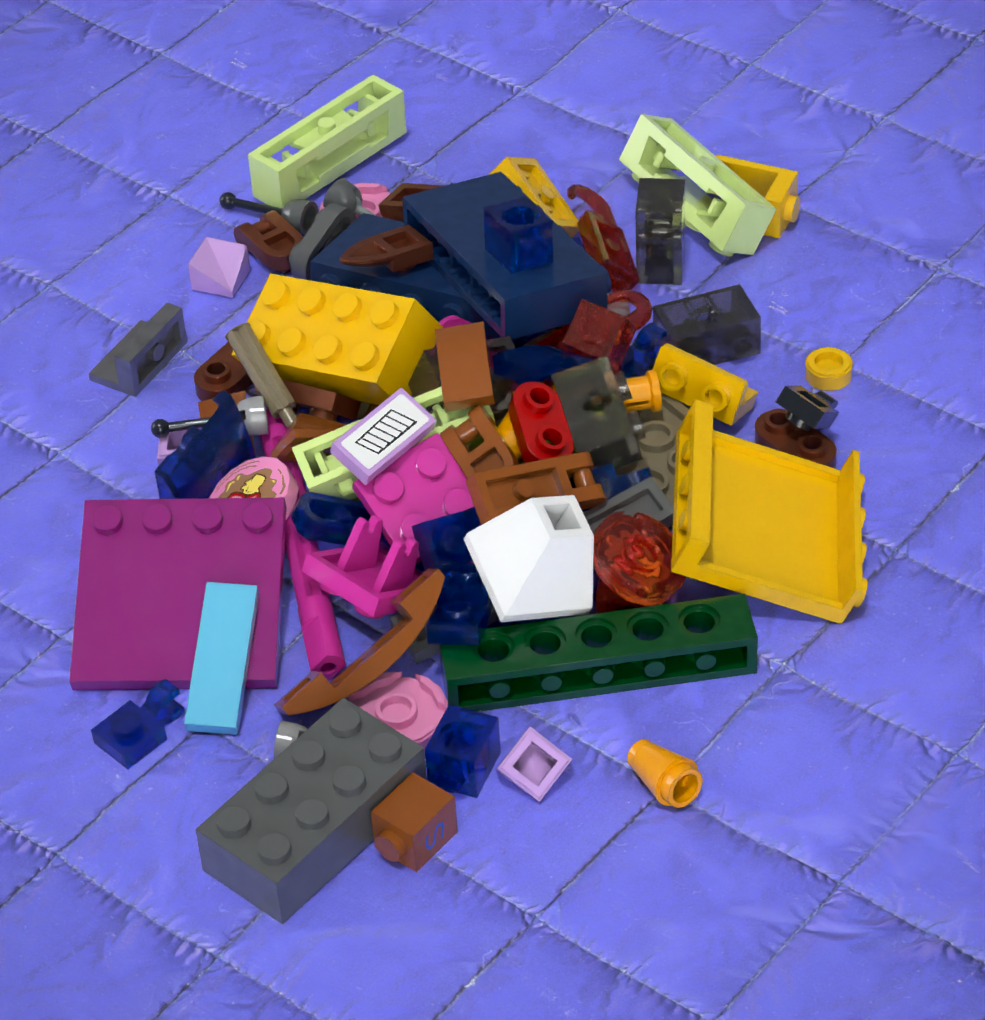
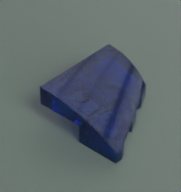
(206, 454)

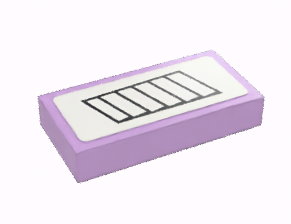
(383, 436)

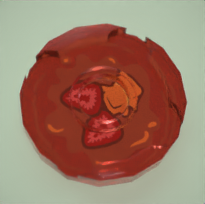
(636, 558)

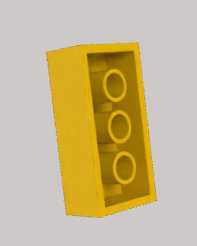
(341, 336)

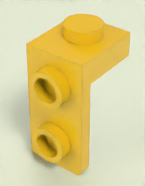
(773, 183)

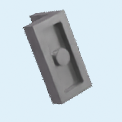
(142, 352)

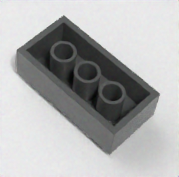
(307, 810)

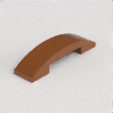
(415, 607)

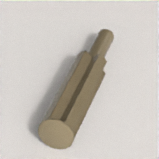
(262, 372)

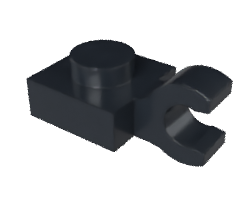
(808, 409)

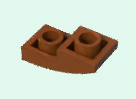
(464, 366)

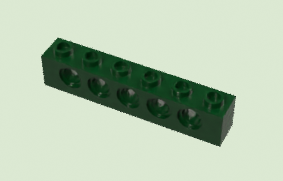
(602, 654)

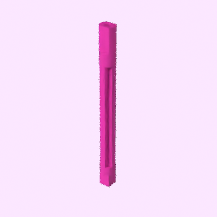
(314, 604)

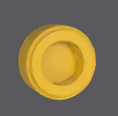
(828, 369)

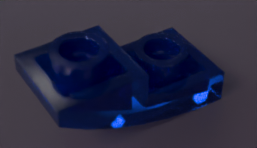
(535, 362)
(442, 539)
(461, 608)

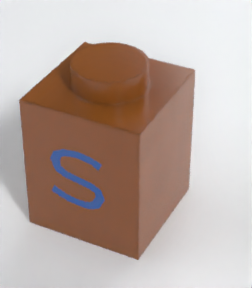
(414, 822)

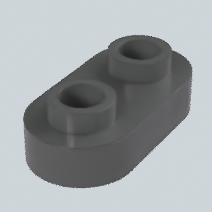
(326, 227)

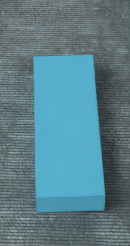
(222, 658)

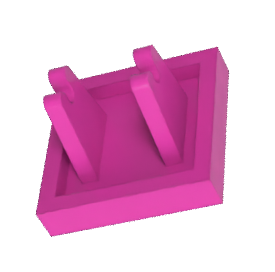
(364, 570)

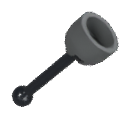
(297, 212)

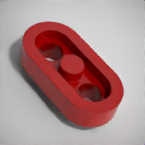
(538, 417)

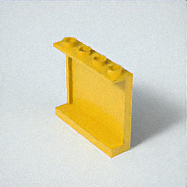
(767, 521)

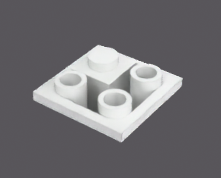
(536, 559)

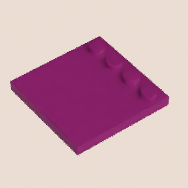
(147, 582)

